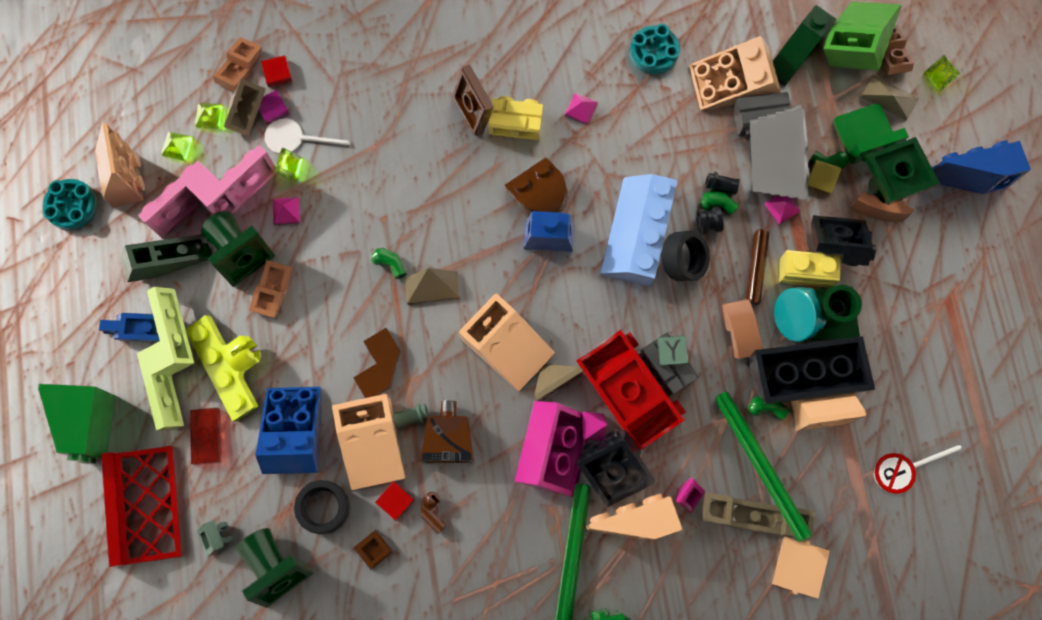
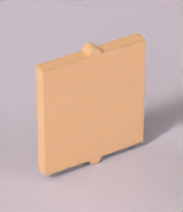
(801, 567)

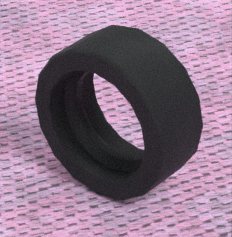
(698, 252)
(304, 495)

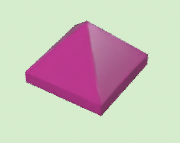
(581, 108)
(782, 208)
(286, 211)
(594, 426)
(689, 495)

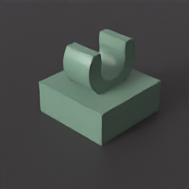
(211, 539)

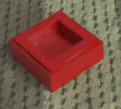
(276, 71)
(394, 501)

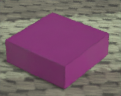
(272, 107)

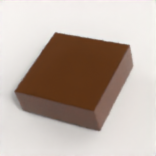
(373, 549)

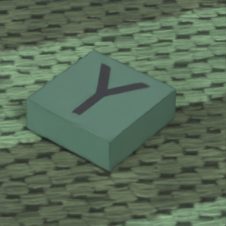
(672, 350)

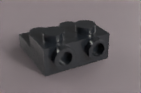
(844, 237)
(614, 467)

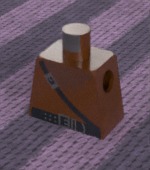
(447, 437)

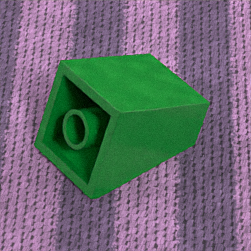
(78, 420)

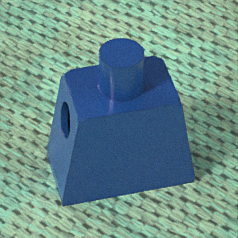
(549, 231)

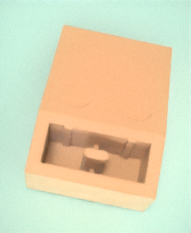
(735, 74)
(118, 169)
(506, 342)
(369, 441)
(646, 522)

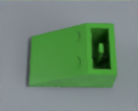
(861, 35)

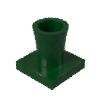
(900, 172)
(238, 251)
(840, 308)
(273, 573)

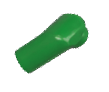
(840, 159)
(719, 199)
(391, 259)
(758, 406)

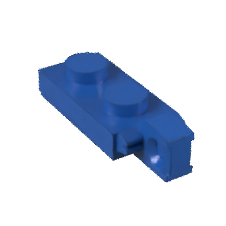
(131, 328)

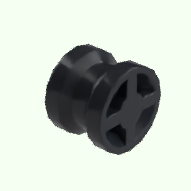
(709, 220)

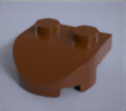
(539, 189)

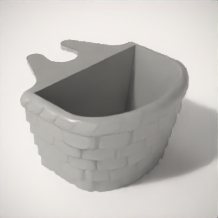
(780, 153)

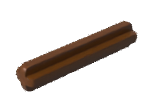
(757, 266)

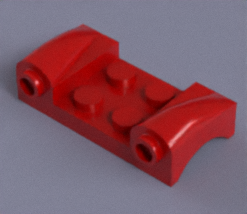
(631, 389)

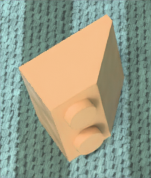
(826, 411)

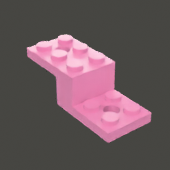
(201, 187)

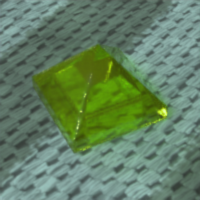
(942, 73)
(209, 115)
(177, 146)
(289, 164)

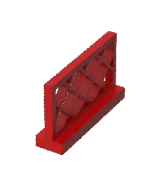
(116, 502)

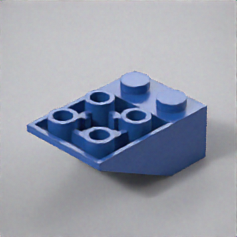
(984, 169)
(290, 431)

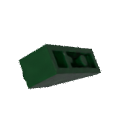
(802, 44)
(163, 256)

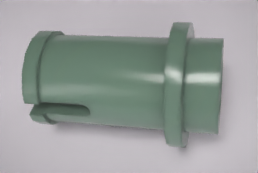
(411, 416)

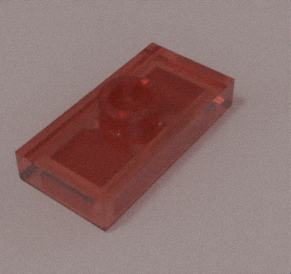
(205, 436)

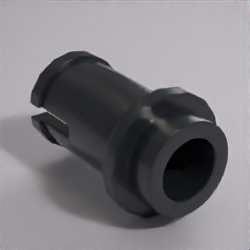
(722, 183)

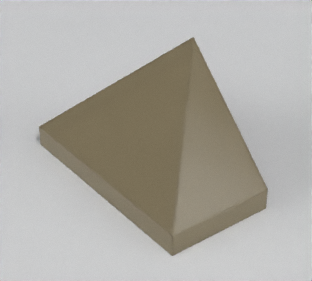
(889, 97)
(244, 107)
(431, 286)
(554, 378)

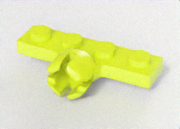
(226, 365)

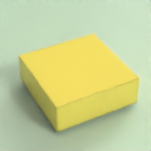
(824, 176)

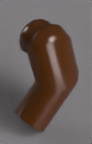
(429, 512)

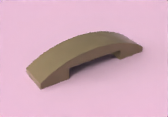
(749, 515)

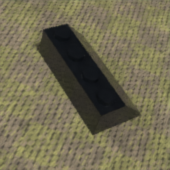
(811, 370)

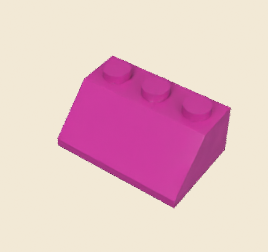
(552, 449)

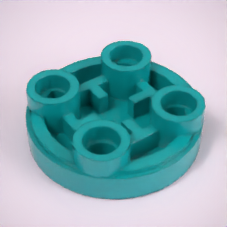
(654, 49)
(69, 204)
(798, 314)

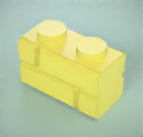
(516, 118)
(809, 269)

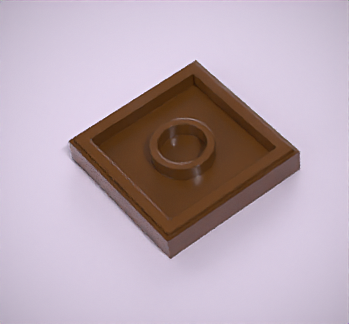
(472, 100)

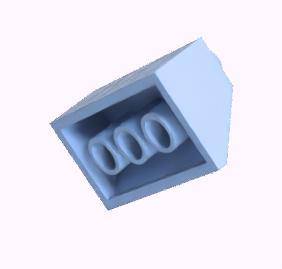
(639, 228)

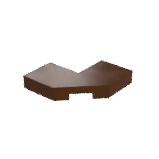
(379, 376)

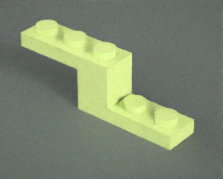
(165, 358)

